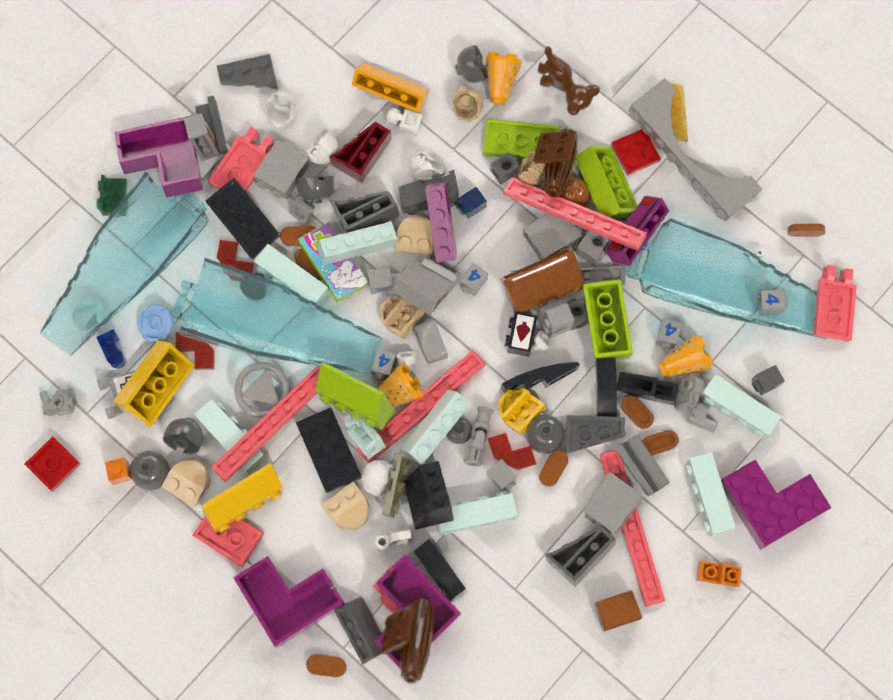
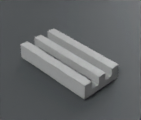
(441, 268)

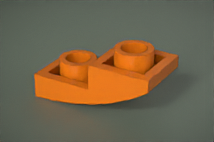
(718, 574)

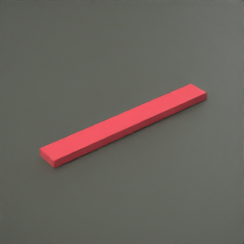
(575, 214)
(421, 407)
(267, 427)
(636, 539)

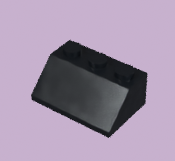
(428, 496)

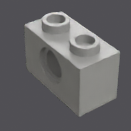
(590, 251)
(557, 320)

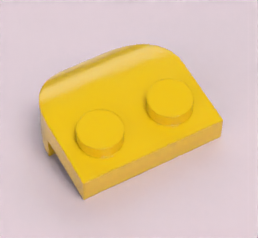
(519, 408)

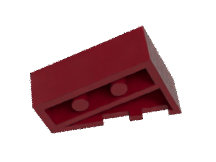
(363, 152)

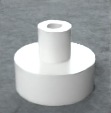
(760, 252)
(541, 341)
(407, 357)

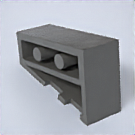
(414, 196)
(365, 211)
(581, 555)

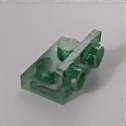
(111, 194)

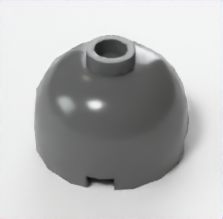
(471, 65)
(315, 188)
(184, 434)
(545, 434)
(149, 470)

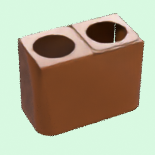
(618, 610)

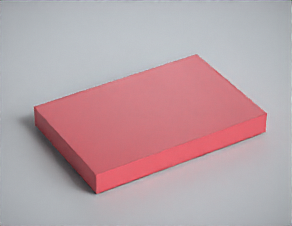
(235, 543)

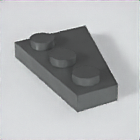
(250, 72)
(591, 431)

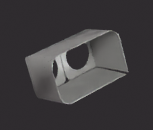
(431, 341)

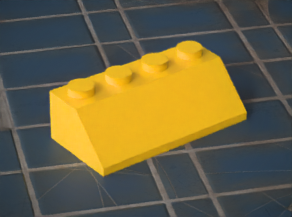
(154, 383)
(242, 498)

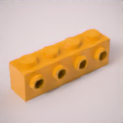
(390, 87)

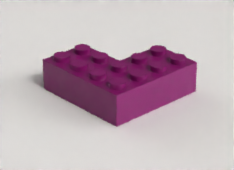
(165, 147)
(770, 513)
(406, 585)
(285, 610)

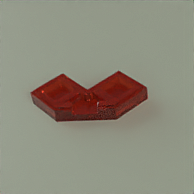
(227, 255)
(204, 353)
(516, 459)

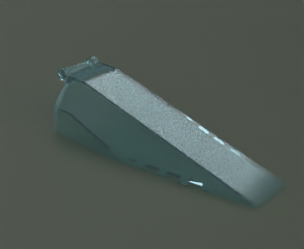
(122, 260)
(719, 279)
(270, 321)

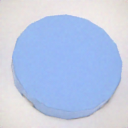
(156, 323)

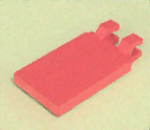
(241, 160)
(835, 305)

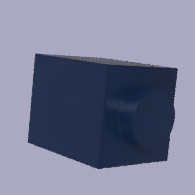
(471, 203)

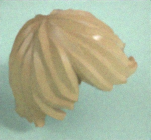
(467, 104)
(531, 172)

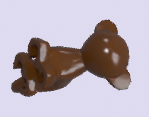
(560, 76)

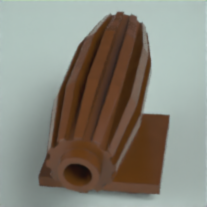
(559, 153)
(412, 633)

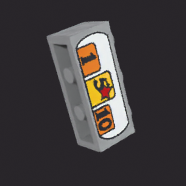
(201, 136)

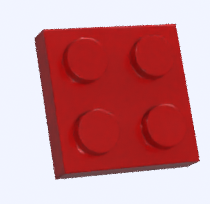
(635, 152)
(52, 463)

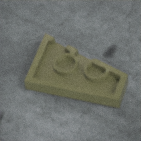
(397, 476)

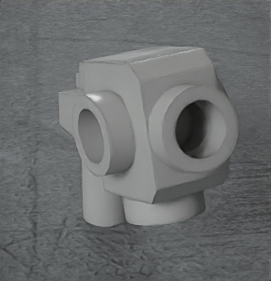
(691, 389)
(60, 404)

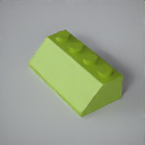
(606, 182)
(608, 320)
(353, 397)

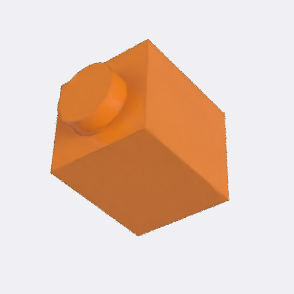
(118, 471)

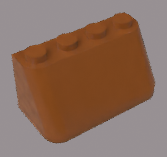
(543, 281)

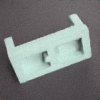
(365, 437)

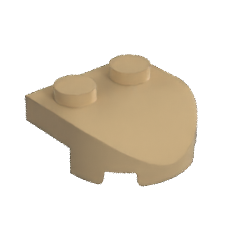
(415, 235)
(399, 315)
(187, 481)
(348, 508)

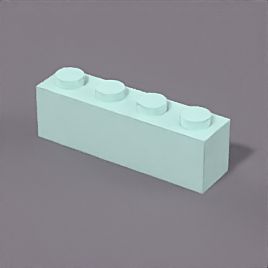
(356, 243)
(289, 274)
(740, 407)
(435, 426)
(225, 430)
(710, 494)
(480, 513)

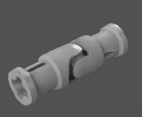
(479, 438)

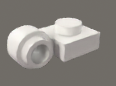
(408, 121)
(400, 538)

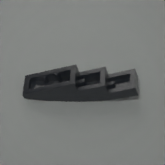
(547, 375)

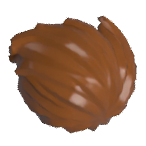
(576, 191)

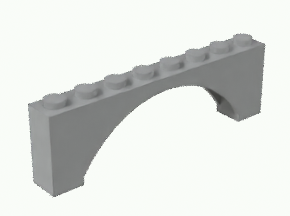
(722, 193)

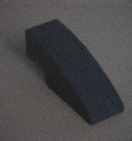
(606, 387)
(648, 388)
(439, 570)

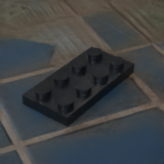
(242, 218)
(328, 450)

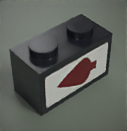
(522, 334)

